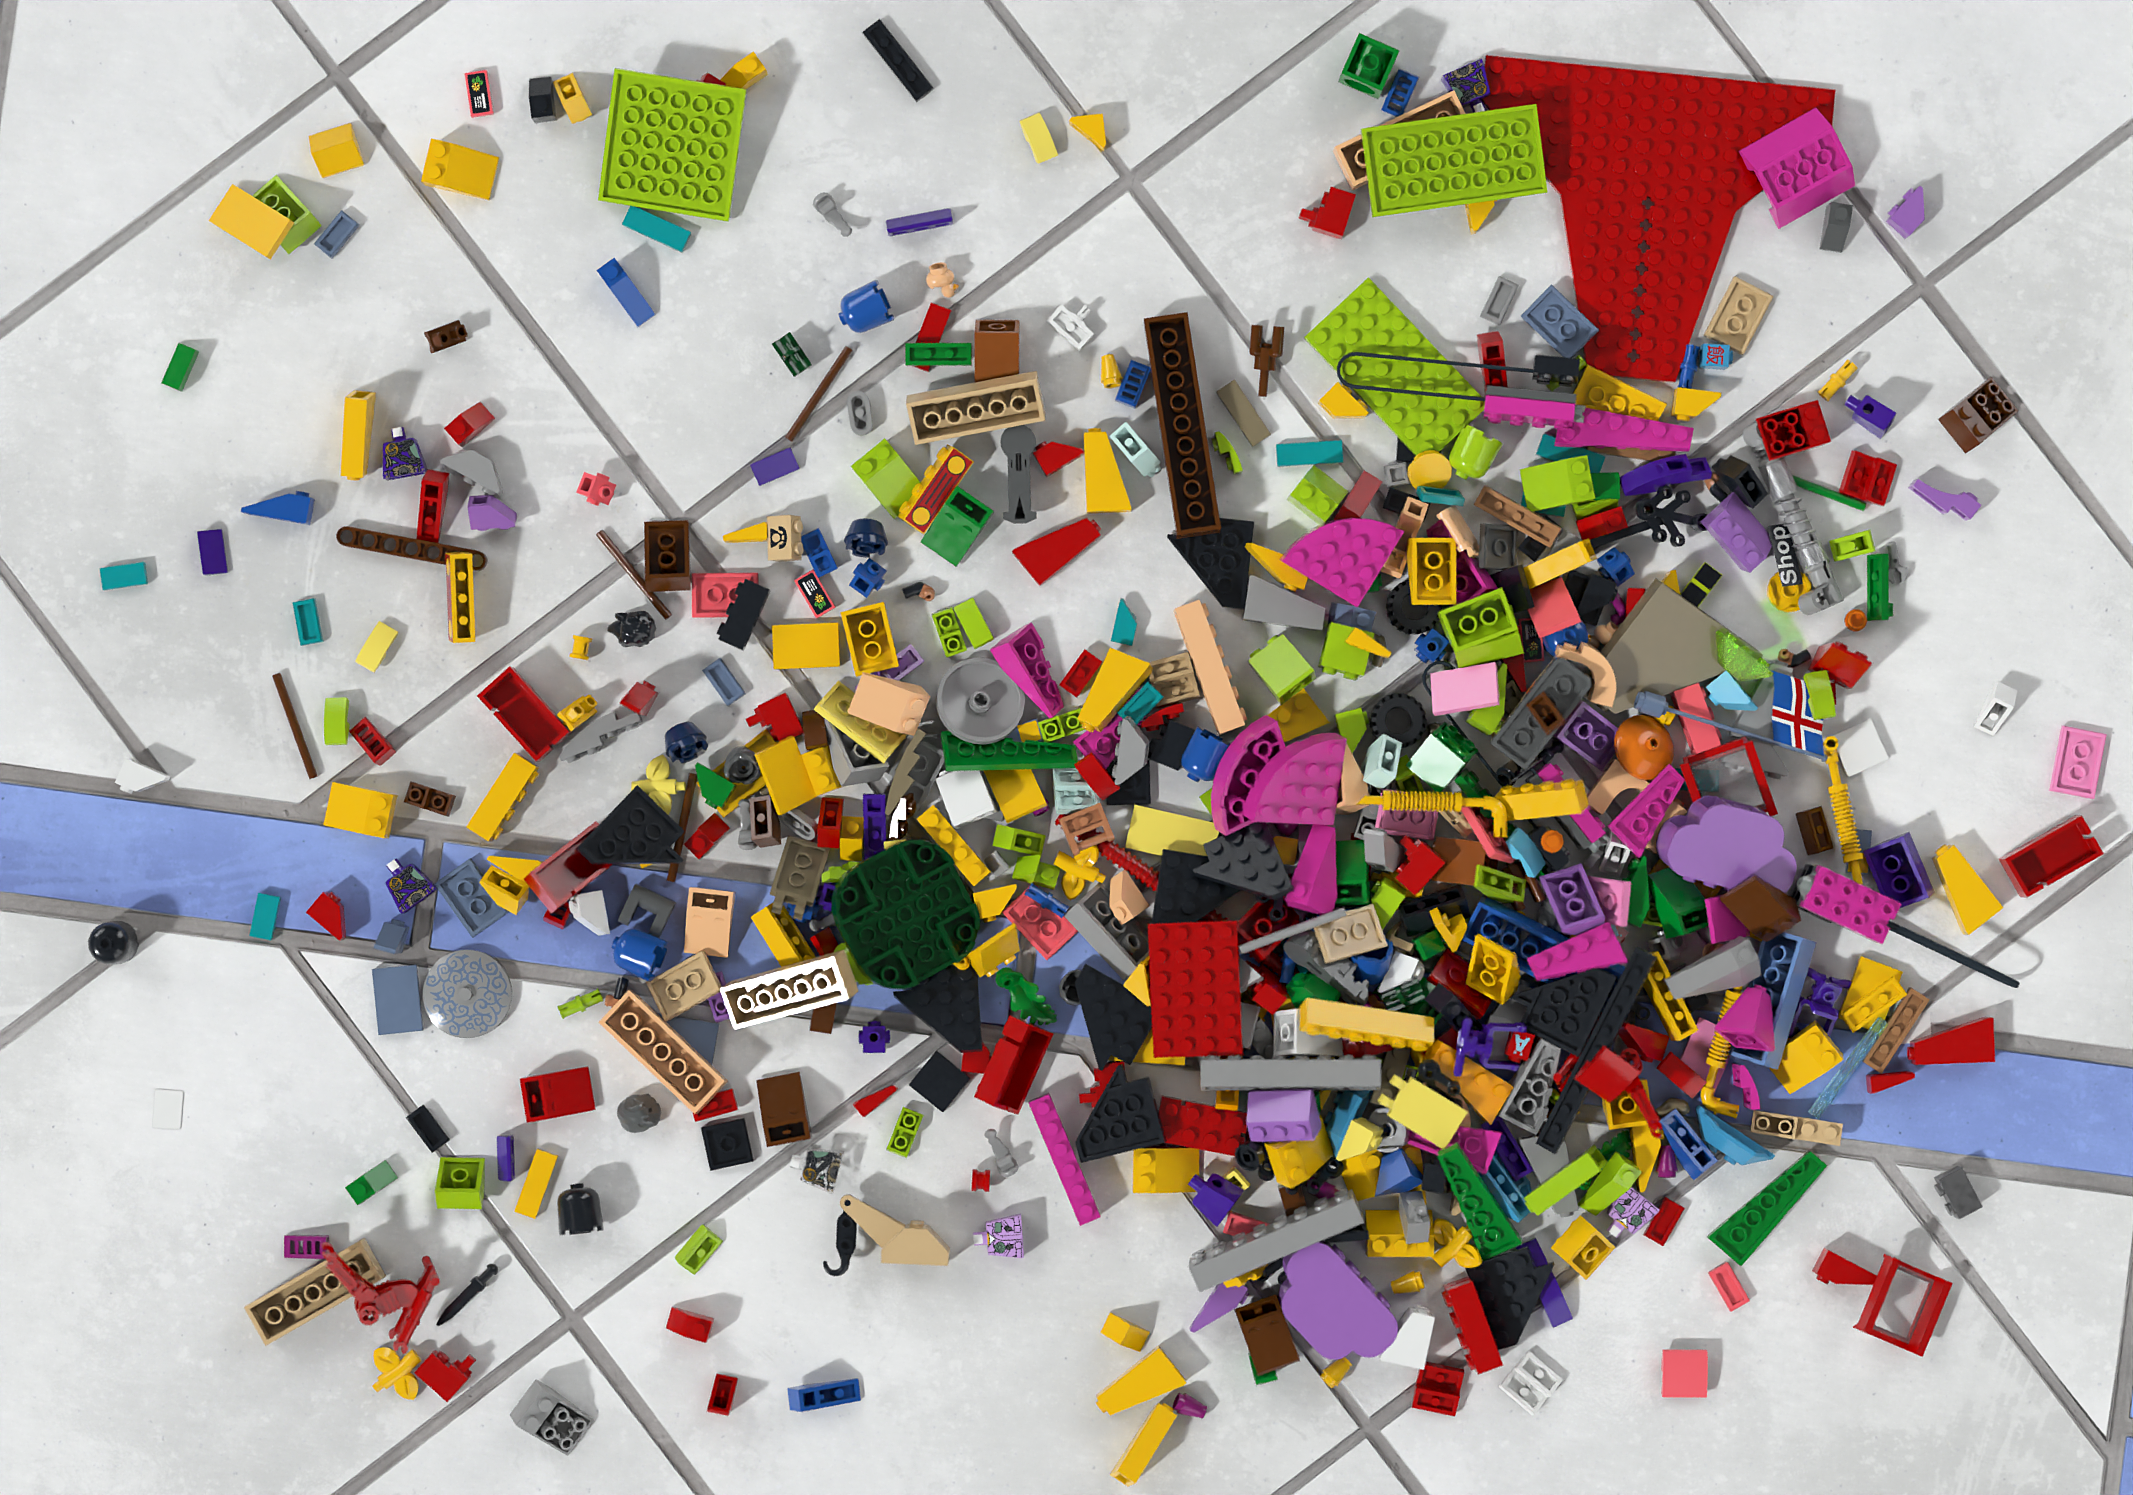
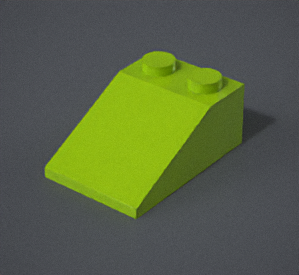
(282, 199)
(886, 476)
(1557, 484)

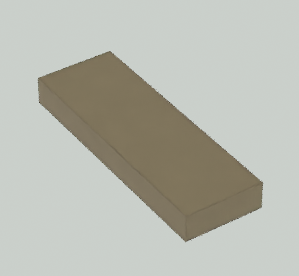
(1243, 413)

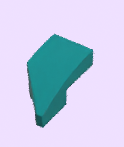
(1124, 625)

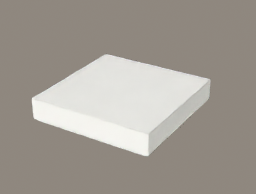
(1860, 748)

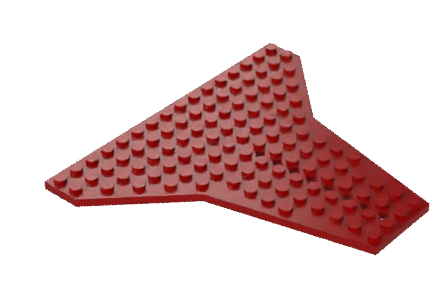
(1636, 137)

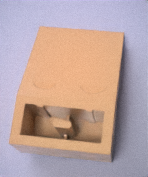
(709, 921)

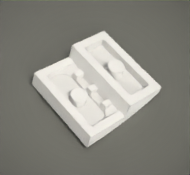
(1530, 1383)

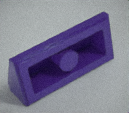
(774, 466)
(212, 552)
(505, 1158)

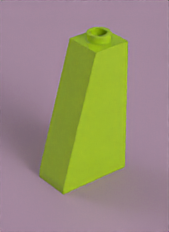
(1565, 1180)

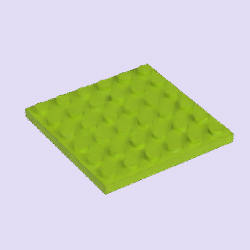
(672, 144)

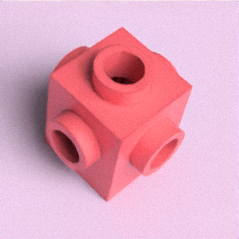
(596, 488)

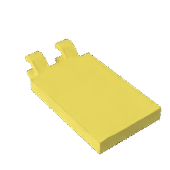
(1423, 1111)

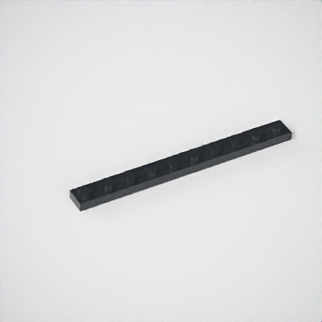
(1603, 1034)

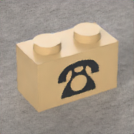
(784, 538)

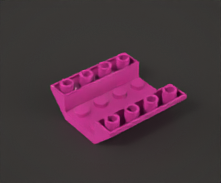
(1800, 166)

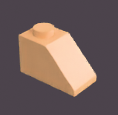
(1125, 898)

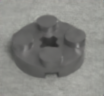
(1397, 1137)

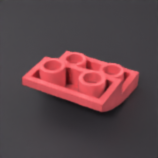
(1684, 1373)

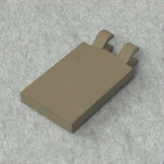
(798, 875)

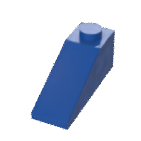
(626, 292)
(288, 507)
(1686, 1144)
(823, 1394)

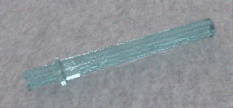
(1848, 1067)

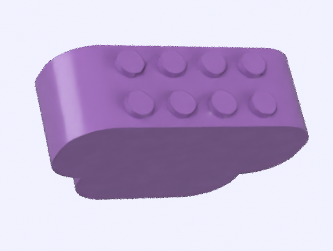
(1726, 845)
(1334, 1304)

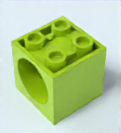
(1340, 656)

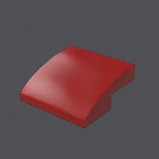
(1867, 478)
(1607, 1074)
(1438, 1388)

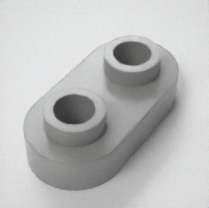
(860, 413)
(800, 823)

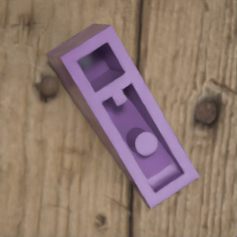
(1218, 1304)

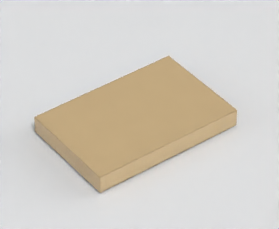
(1738, 315)
(1351, 934)
(684, 986)

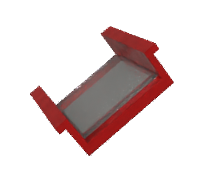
(1729, 773)
(1904, 1305)

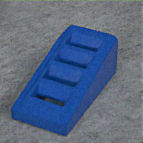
(1409, 76)
(1128, 401)

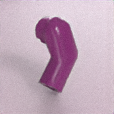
(1620, 609)

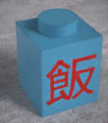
(1715, 356)

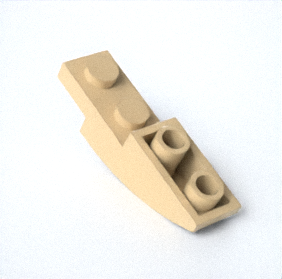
(1796, 1127)

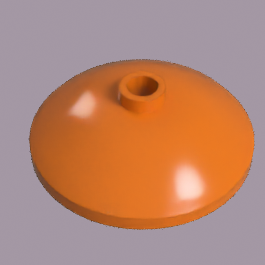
(1635, 750)

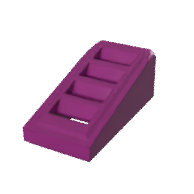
(305, 1238)

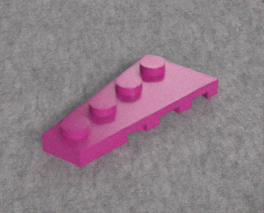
(1102, 743)
(1643, 814)
(1584, 952)
(1477, 1145)

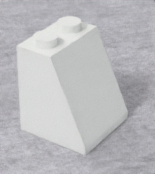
(965, 796)
(1292, 1042)
(1412, 1338)

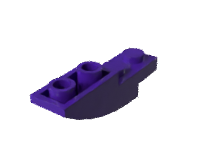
(1664, 472)

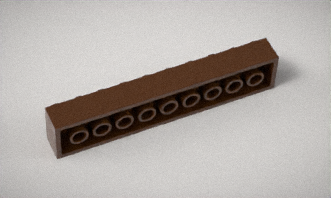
(1182, 425)

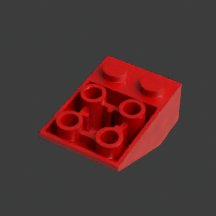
(1793, 430)
(1841, 665)
(557, 1094)

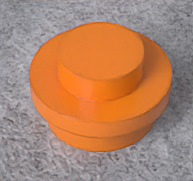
(1855, 620)
(1552, 841)

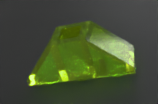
(1739, 660)

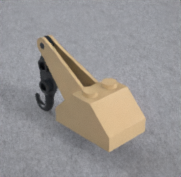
(899, 1242)

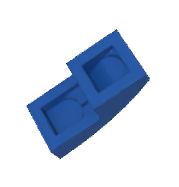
(818, 553)

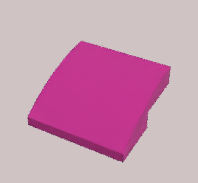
(1743, 1079)

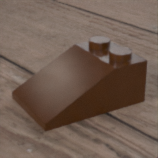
(667, 556)
(1762, 908)

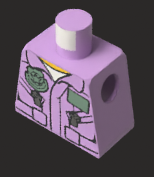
(1630, 1212)
(1002, 1237)

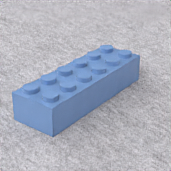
(1783, 973)

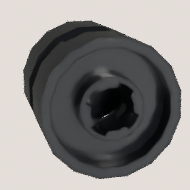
(1251, 1155)

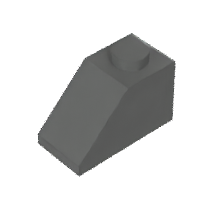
(1836, 226)

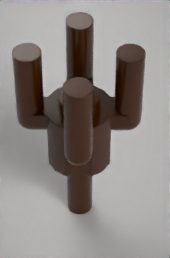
(1265, 354)
(1517, 870)

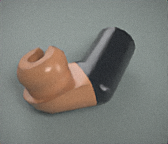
(1714, 489)
(920, 589)
(1793, 659)
(620, 991)

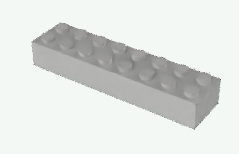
(1286, 1074)
(1275, 1240)

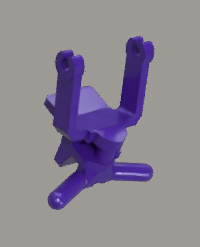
(1822, 1000)
(1480, 1043)

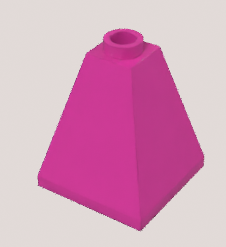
(1749, 1021)

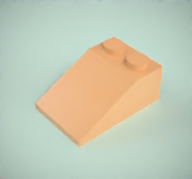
(889, 703)
(1351, 787)

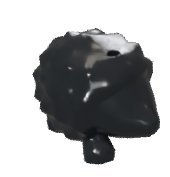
(633, 628)

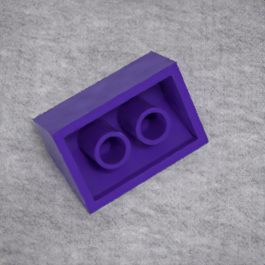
(1899, 870)

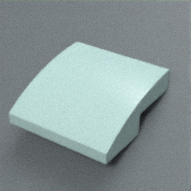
(1072, 791)

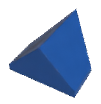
(1397, 1174)

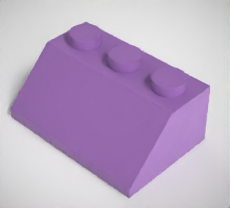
(1738, 533)
(1573, 900)
(1282, 1115)

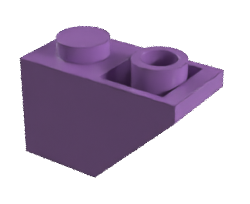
(1909, 214)
(489, 513)

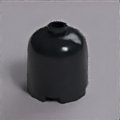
(113, 942)
(579, 1210)

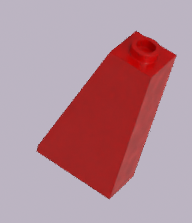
(1055, 550)
(1960, 1044)

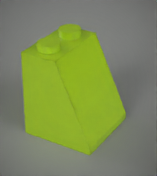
(1317, 495)
(1281, 668)

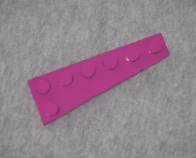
(1624, 431)

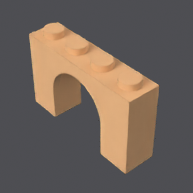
(1615, 780)

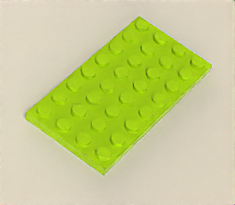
(1454, 160)
(1374, 325)

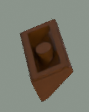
(1814, 830)

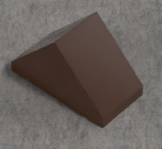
(1546, 713)

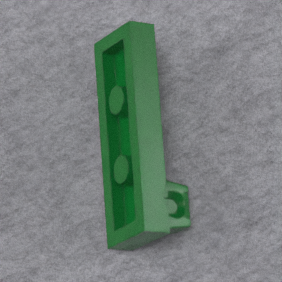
(938, 354)
(1878, 588)

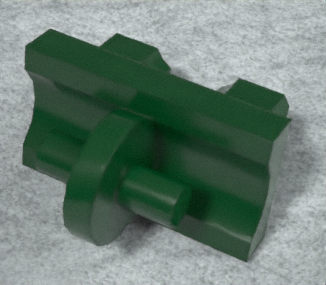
(792, 354)
(1404, 996)

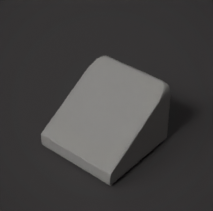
(996, 863)

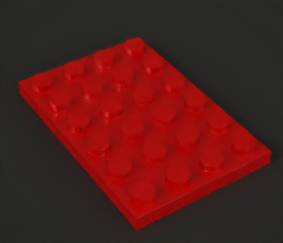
(1195, 989)

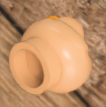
(941, 277)
(1602, 634)

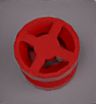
(980, 1180)

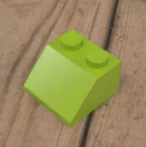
(460, 1183)

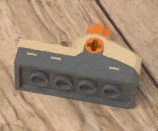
(1521, 734)

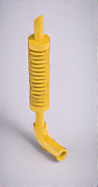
(1440, 801)
(1843, 812)
(1716, 1060)

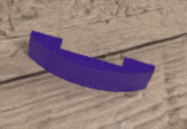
(874, 823)
(1551, 1295)

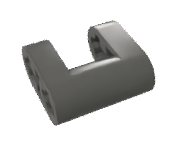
(650, 901)

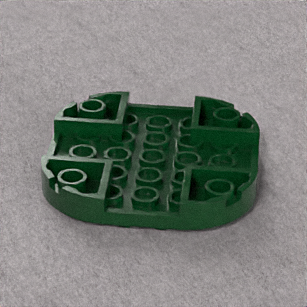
(905, 914)

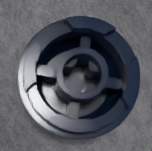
(866, 537)
(684, 742)

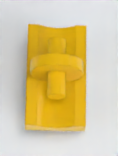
(578, 712)

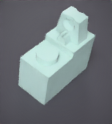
(1136, 450)
(1381, 761)

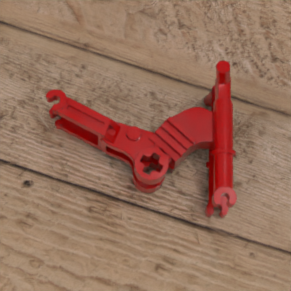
(1634, 1090)
(386, 1296)

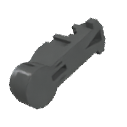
(1018, 445)
(1306, 952)

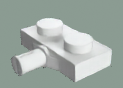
(1071, 325)

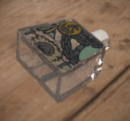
(819, 1168)

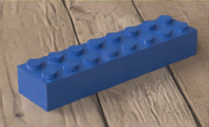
(1519, 935)

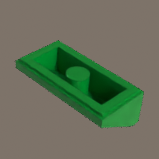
(180, 367)
(1606, 485)

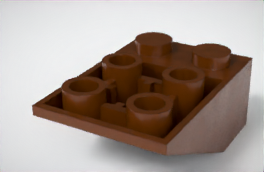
(1978, 415)
(783, 1109)
(1267, 1335)

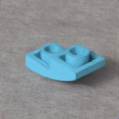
(1523, 848)

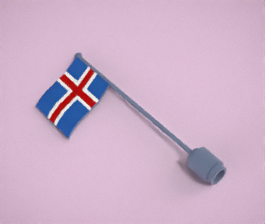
(1790, 716)

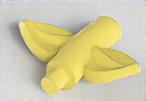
(658, 785)

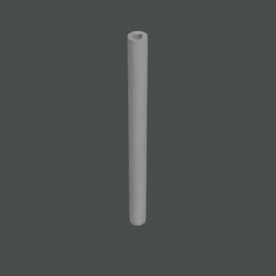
(1287, 932)

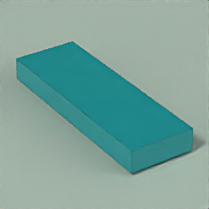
(656, 228)
(1548, 451)
(1309, 453)

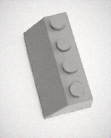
(1117, 944)

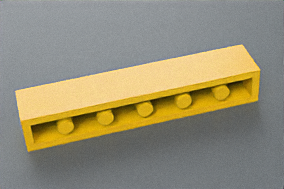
(1366, 1024)

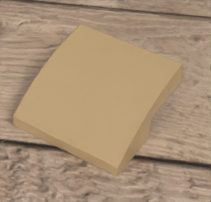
(1174, 679)

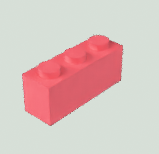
(1698, 734)

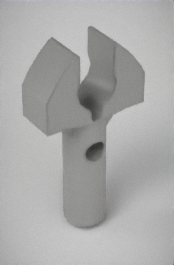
(1894, 564)

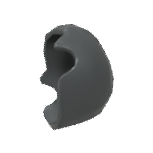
(1068, 989)

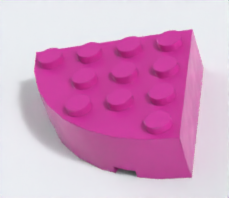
(1344, 555)
(1240, 772)
(1299, 783)

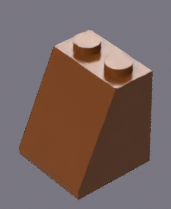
(996, 349)
(1461, 859)

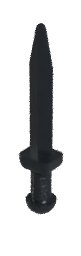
(1544, 756)
(477, 1284)

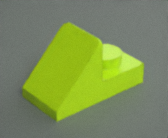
(1852, 545)
(1031, 870)

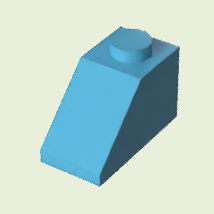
(1730, 694)

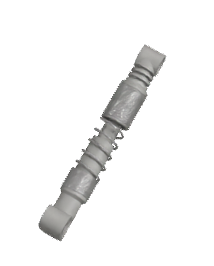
(1810, 550)

